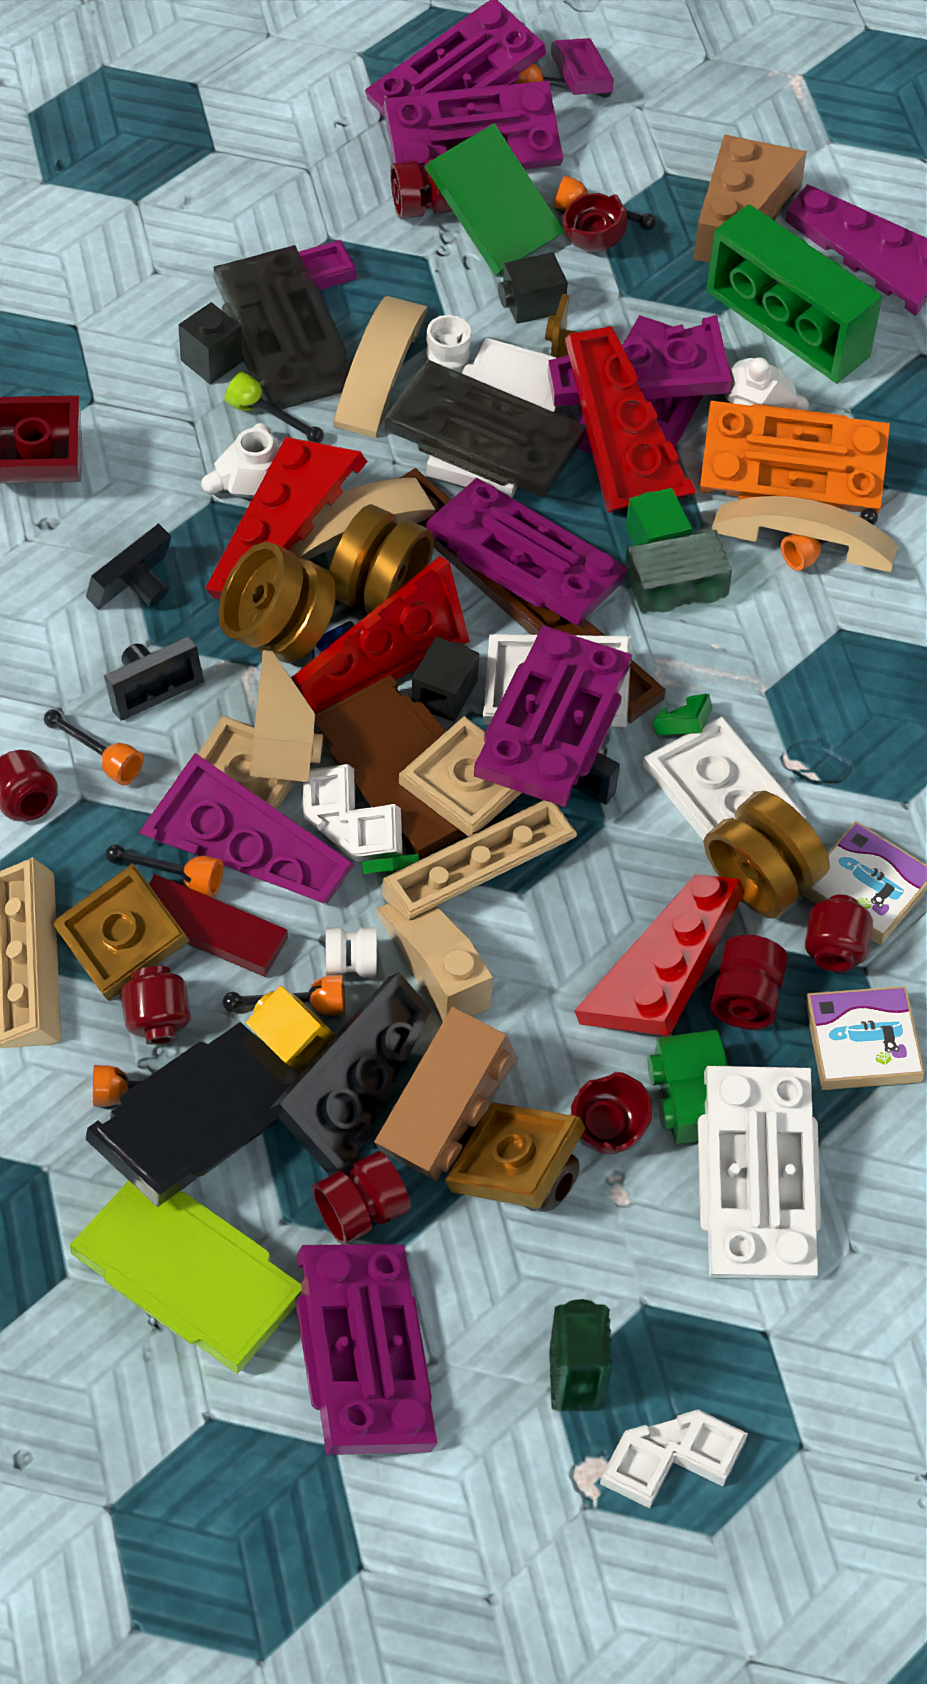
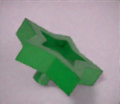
(389, 864)

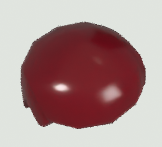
(595, 221)
(613, 1112)

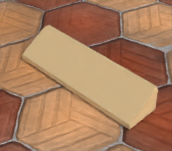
(477, 859)
(28, 957)

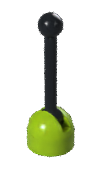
(246, 394)

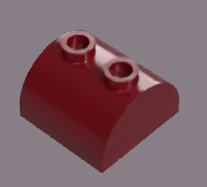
(40, 439)

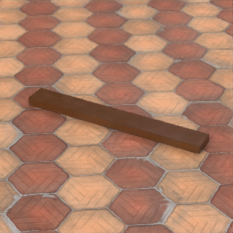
(643, 689)

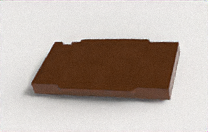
(379, 737)

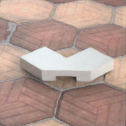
(358, 833)
(690, 1441)

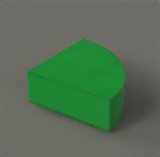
(684, 719)

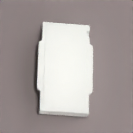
(510, 370)
(759, 1173)

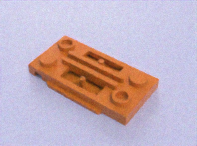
(794, 455)

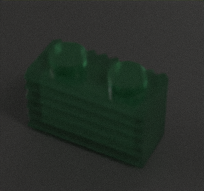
(678, 571)
(580, 1356)

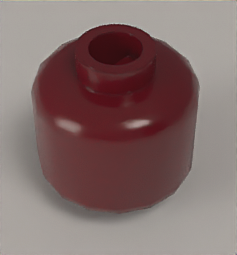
(25, 786)
(838, 933)
(155, 1004)

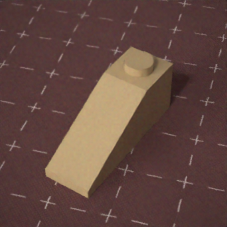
(283, 727)
(440, 960)

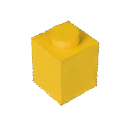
(289, 1028)

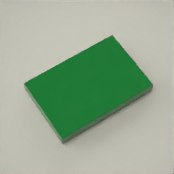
(494, 198)

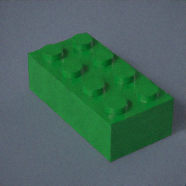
(793, 293)

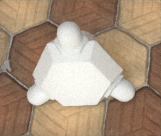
(763, 384)
(243, 463)

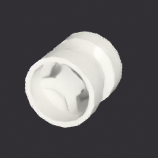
(449, 342)
(362, 952)

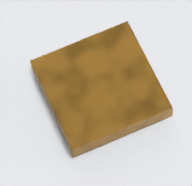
(120, 931)
(515, 1154)

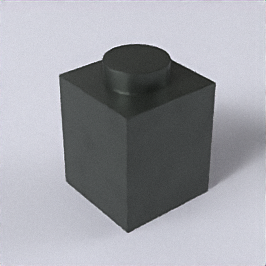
(532, 287)
(210, 343)
(445, 678)

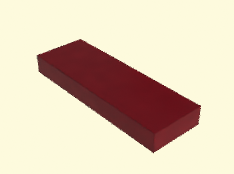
(221, 927)

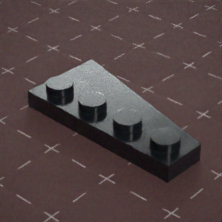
(344, 1086)

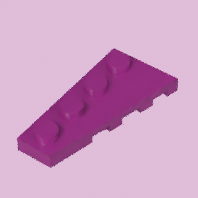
(866, 242)
(666, 366)
(224, 820)

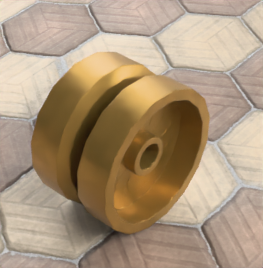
(378, 557)
(277, 602)
(769, 852)

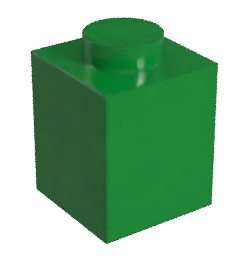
(656, 517)

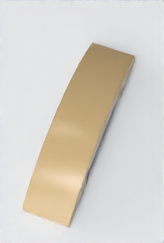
(377, 365)
(398, 495)
(808, 518)

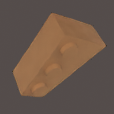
(747, 175)
(447, 1094)

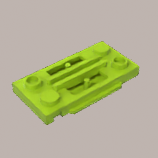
(189, 1272)

